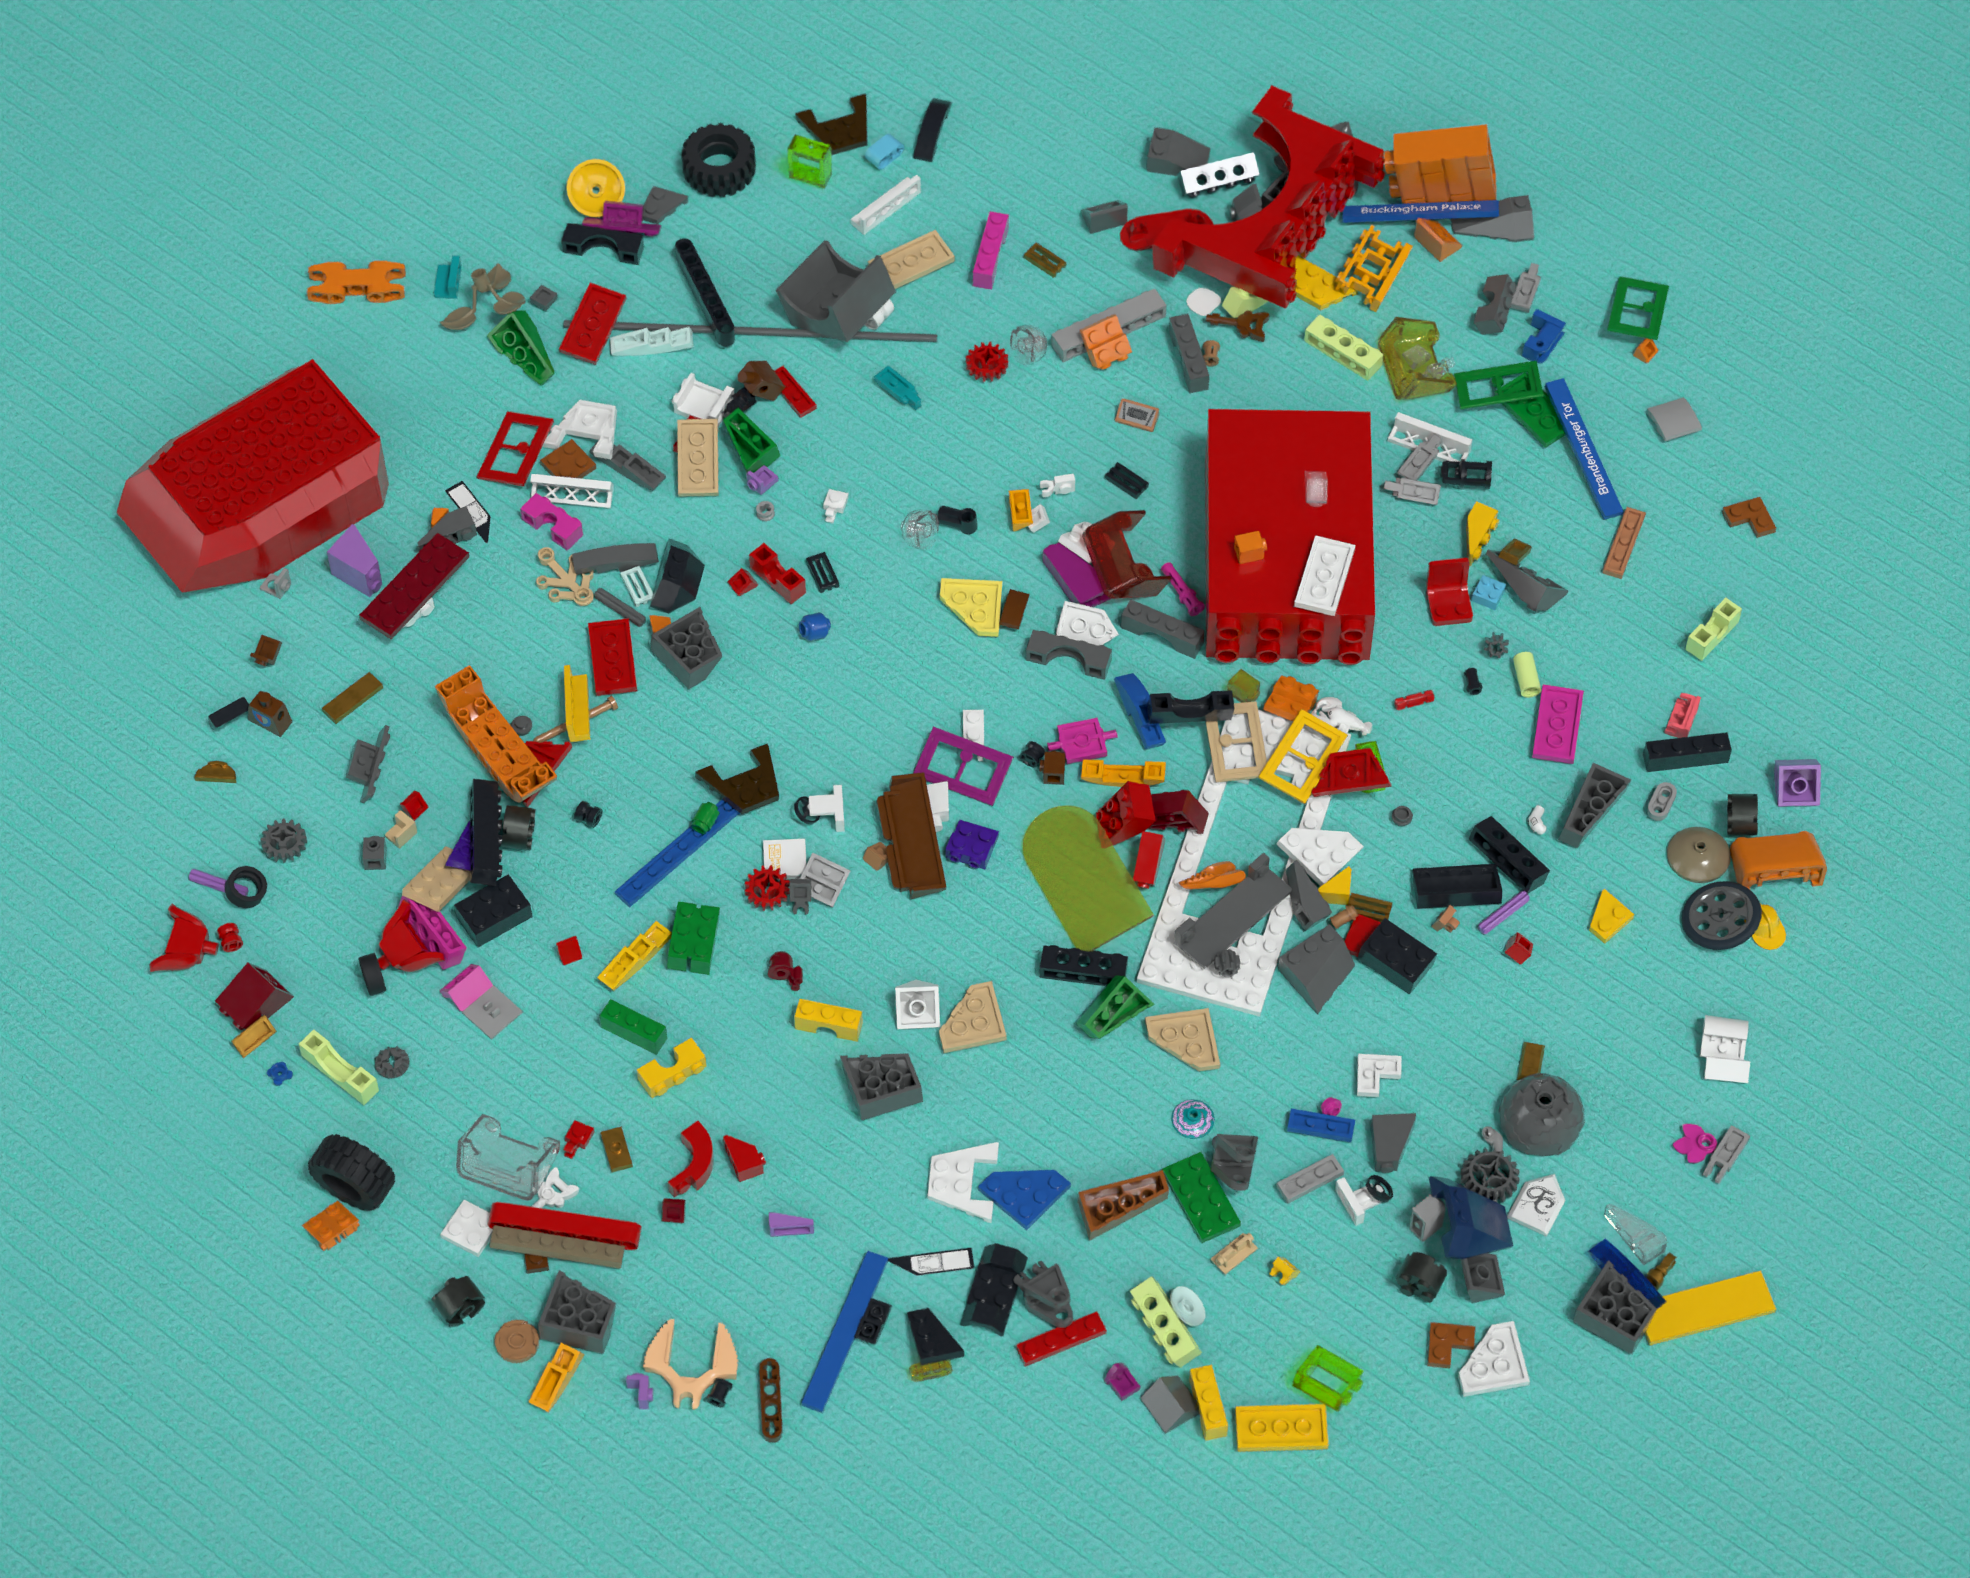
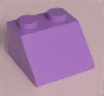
(1797, 782)

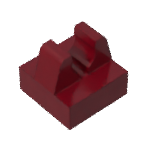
(673, 1210)

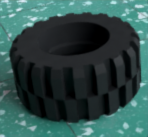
(718, 141)
(351, 1172)

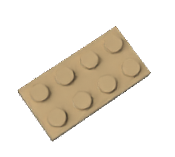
(916, 258)
(698, 457)
(436, 882)

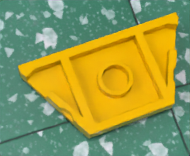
(1317, 285)

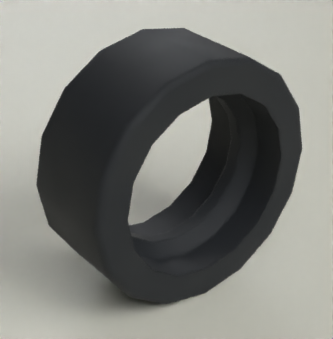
(252, 874)
(372, 974)

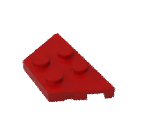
(549, 753)
(1351, 773)

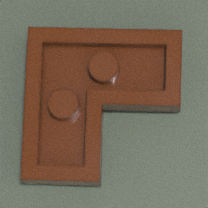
(1752, 512)
(1444, 1338)

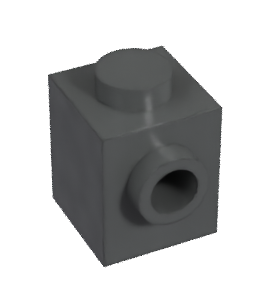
(374, 853)

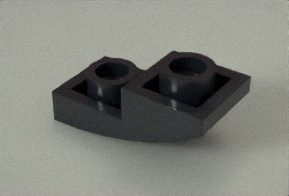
(873, 1321)

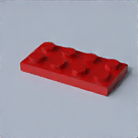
(592, 323)
(612, 657)

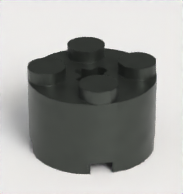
(1742, 814)
(518, 827)
(1421, 1276)
(458, 1300)

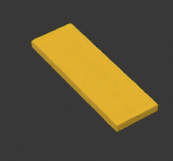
(1710, 1307)

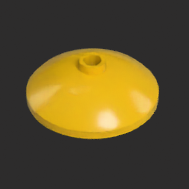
(588, 176)

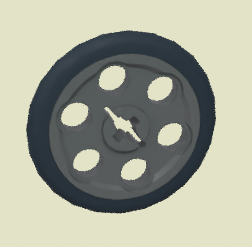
(1736, 934)

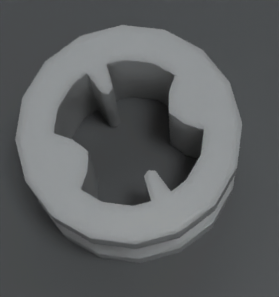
(769, 514)

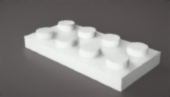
(1324, 575)

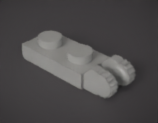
(1727, 1152)

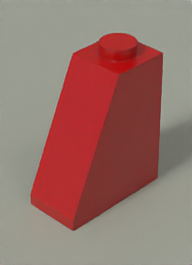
(1148, 859)

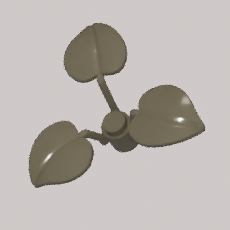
(484, 282)

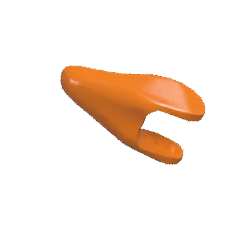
(1214, 876)

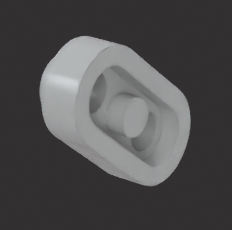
(1660, 802)

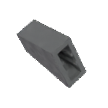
(1390, 1139)

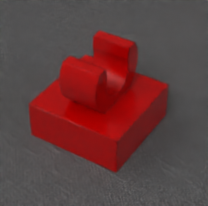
(414, 805)

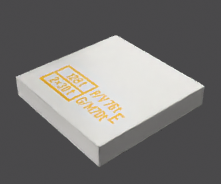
(787, 855)

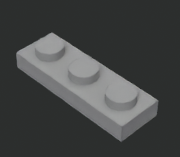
(1310, 1178)

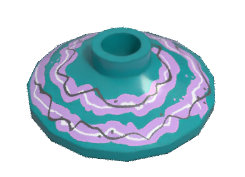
(1193, 1127)

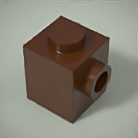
(1053, 767)

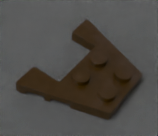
(842, 132)
(748, 789)

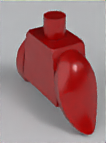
(186, 943)
(403, 945)

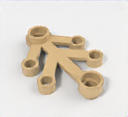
(566, 580)

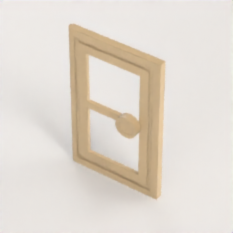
(1215, 742)

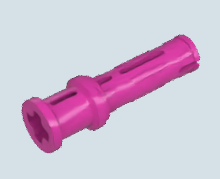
(1186, 595)

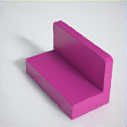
(467, 987)

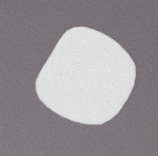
(1203, 301)

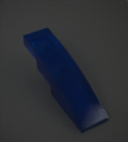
(1606, 1251)

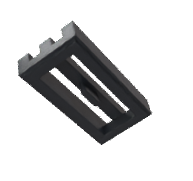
(1129, 478)
(828, 585)

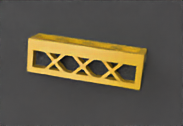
(577, 705)

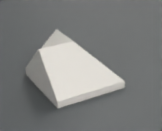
(917, 1005)

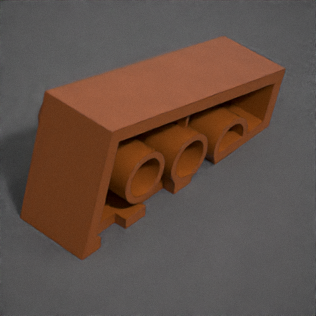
(1120, 1201)

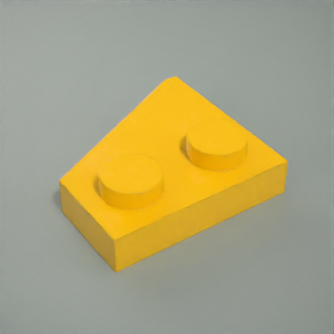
(1609, 917)

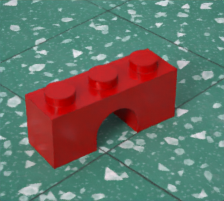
(767, 566)

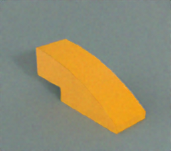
(556, 1377)

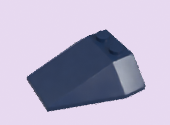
(1475, 1221)

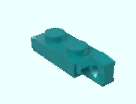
(898, 387)

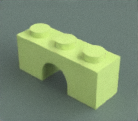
(1707, 637)

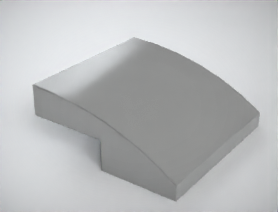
(1674, 419)
(826, 879)

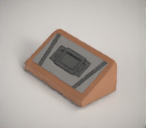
(1137, 415)

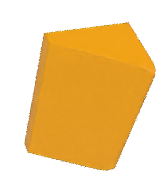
(1020, 509)

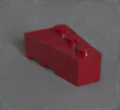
(1178, 811)

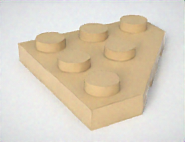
(974, 1020)
(1186, 1036)

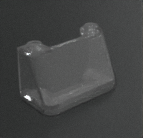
(502, 1161)

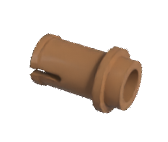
(1344, 916)

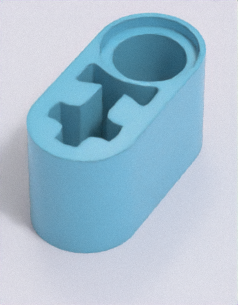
(884, 151)

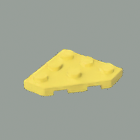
(974, 603)

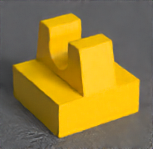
(1288, 1270)

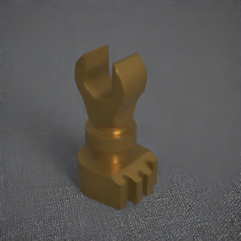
(1657, 1275)

